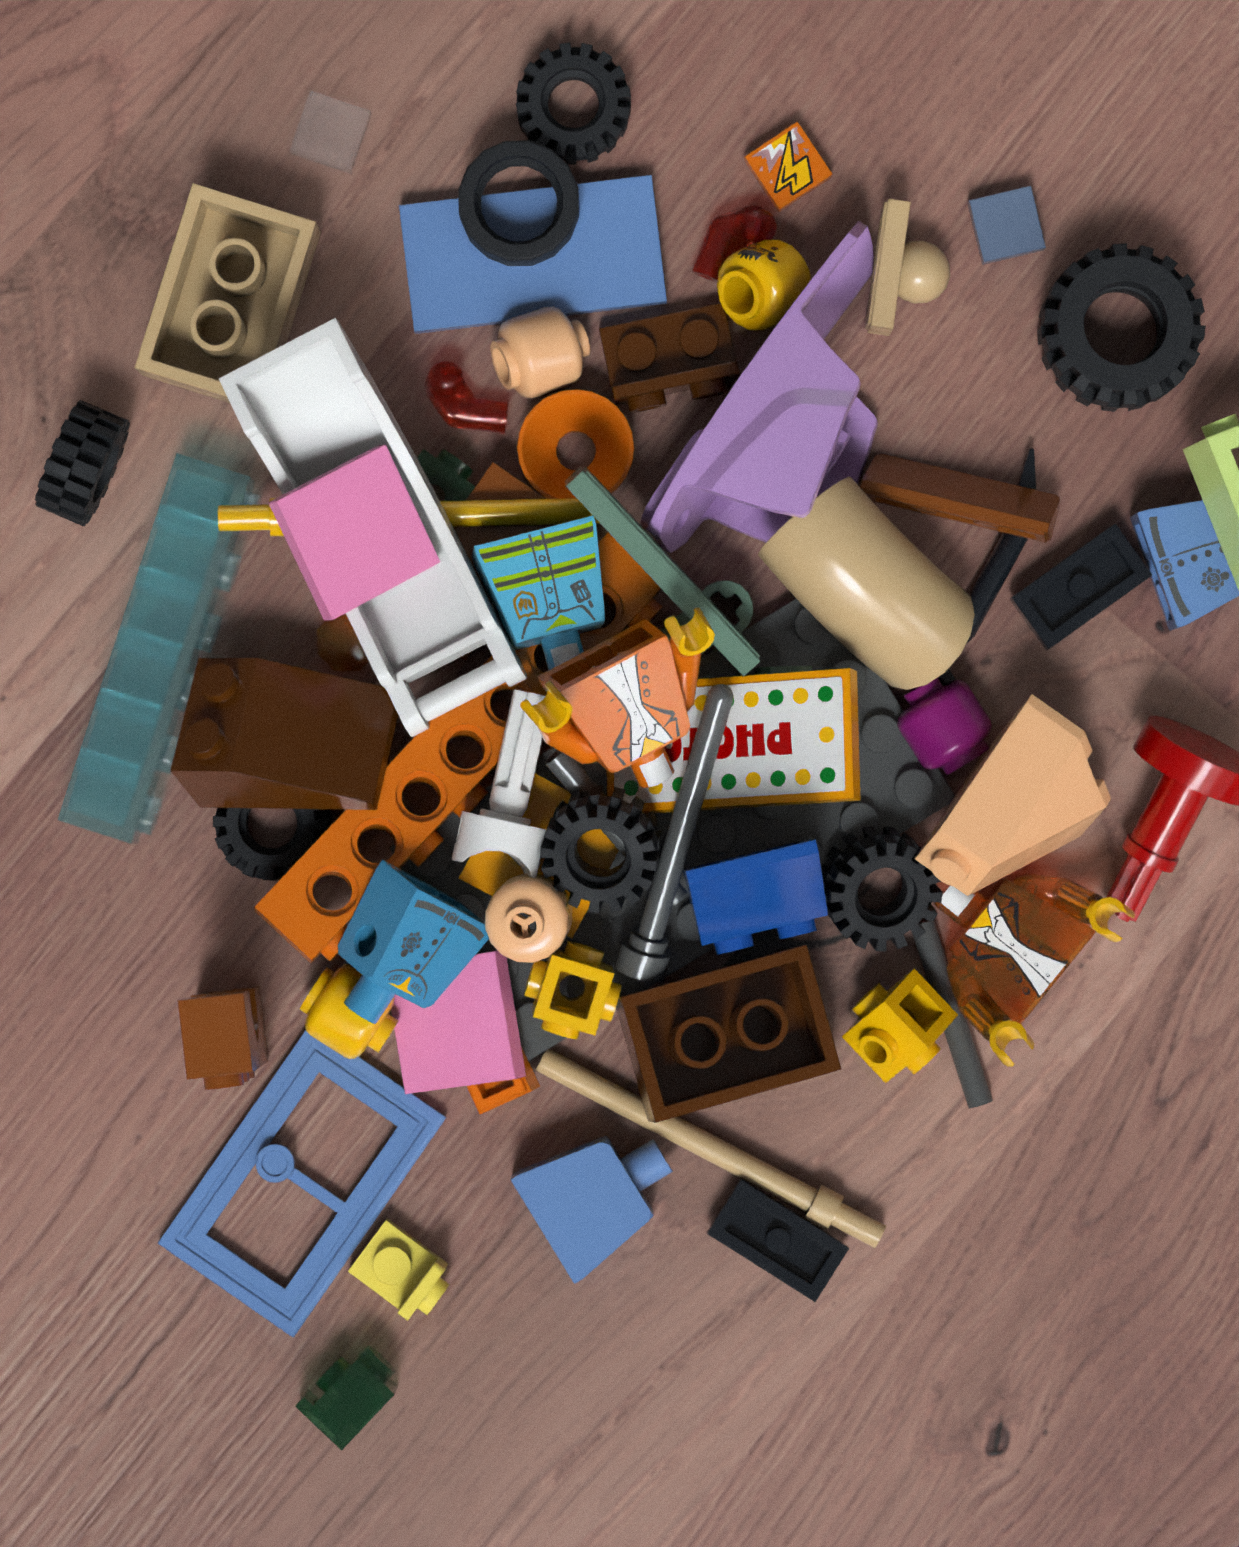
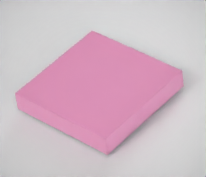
(354, 532)
(465, 1034)

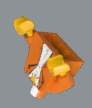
(625, 698)

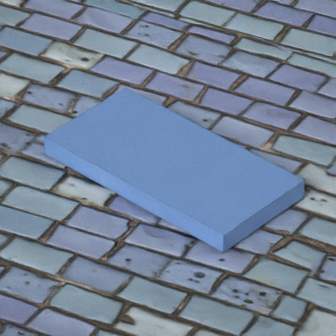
(603, 267)

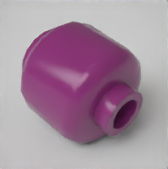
(944, 725)

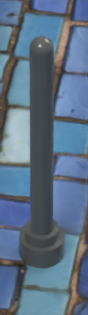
(645, 951)

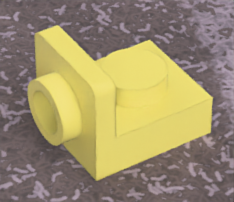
(401, 1270)

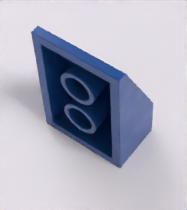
(757, 893)

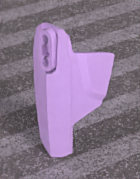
(784, 425)

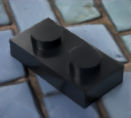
(1080, 587)
(777, 1240)

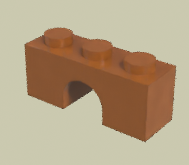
(223, 1036)

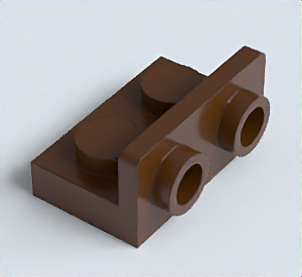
(669, 357)

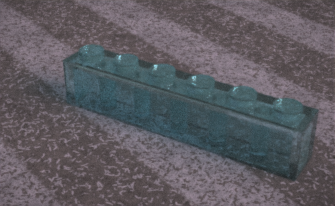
(157, 653)

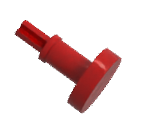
(1191, 770)

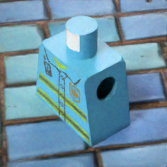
(545, 586)

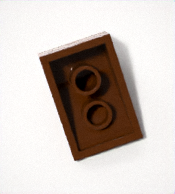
(282, 737)

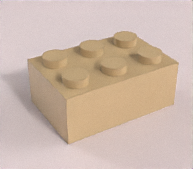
(225, 290)

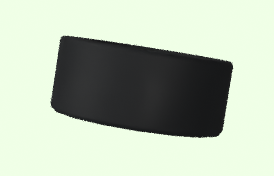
(518, 154)

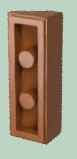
(961, 497)

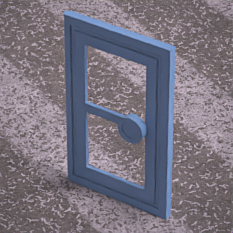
(275, 1162)

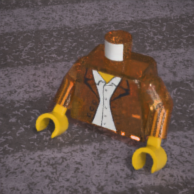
(1018, 947)

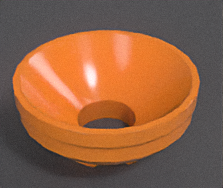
(574, 413)

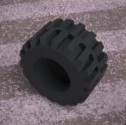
(1156, 286)

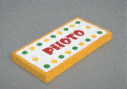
(783, 744)

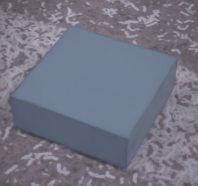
(1006, 225)

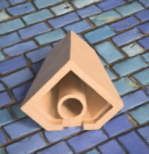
(1017, 801)

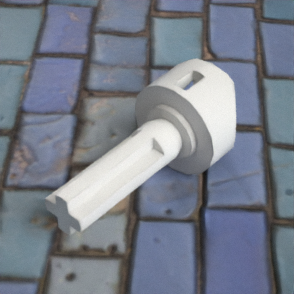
(503, 824)

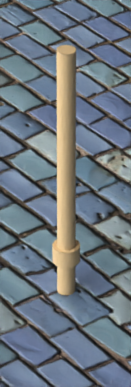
(821, 1205)

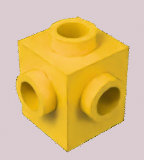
(571, 1015)
(892, 1036)

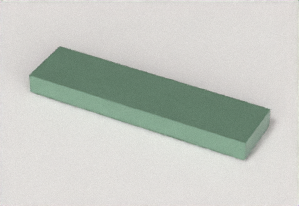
(661, 567)

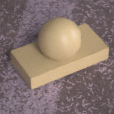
(909, 270)

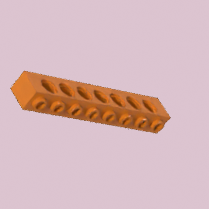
(291, 903)

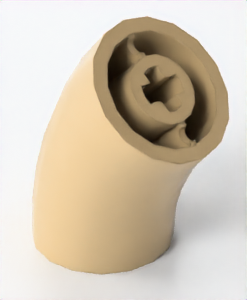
(872, 587)

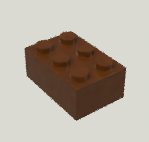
(727, 1033)

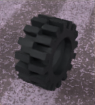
(581, 65)
(82, 463)
(608, 814)
(264, 862)
(898, 916)

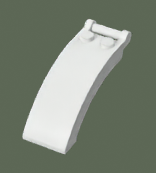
(318, 408)

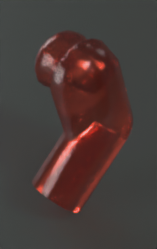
(730, 234)
(459, 405)

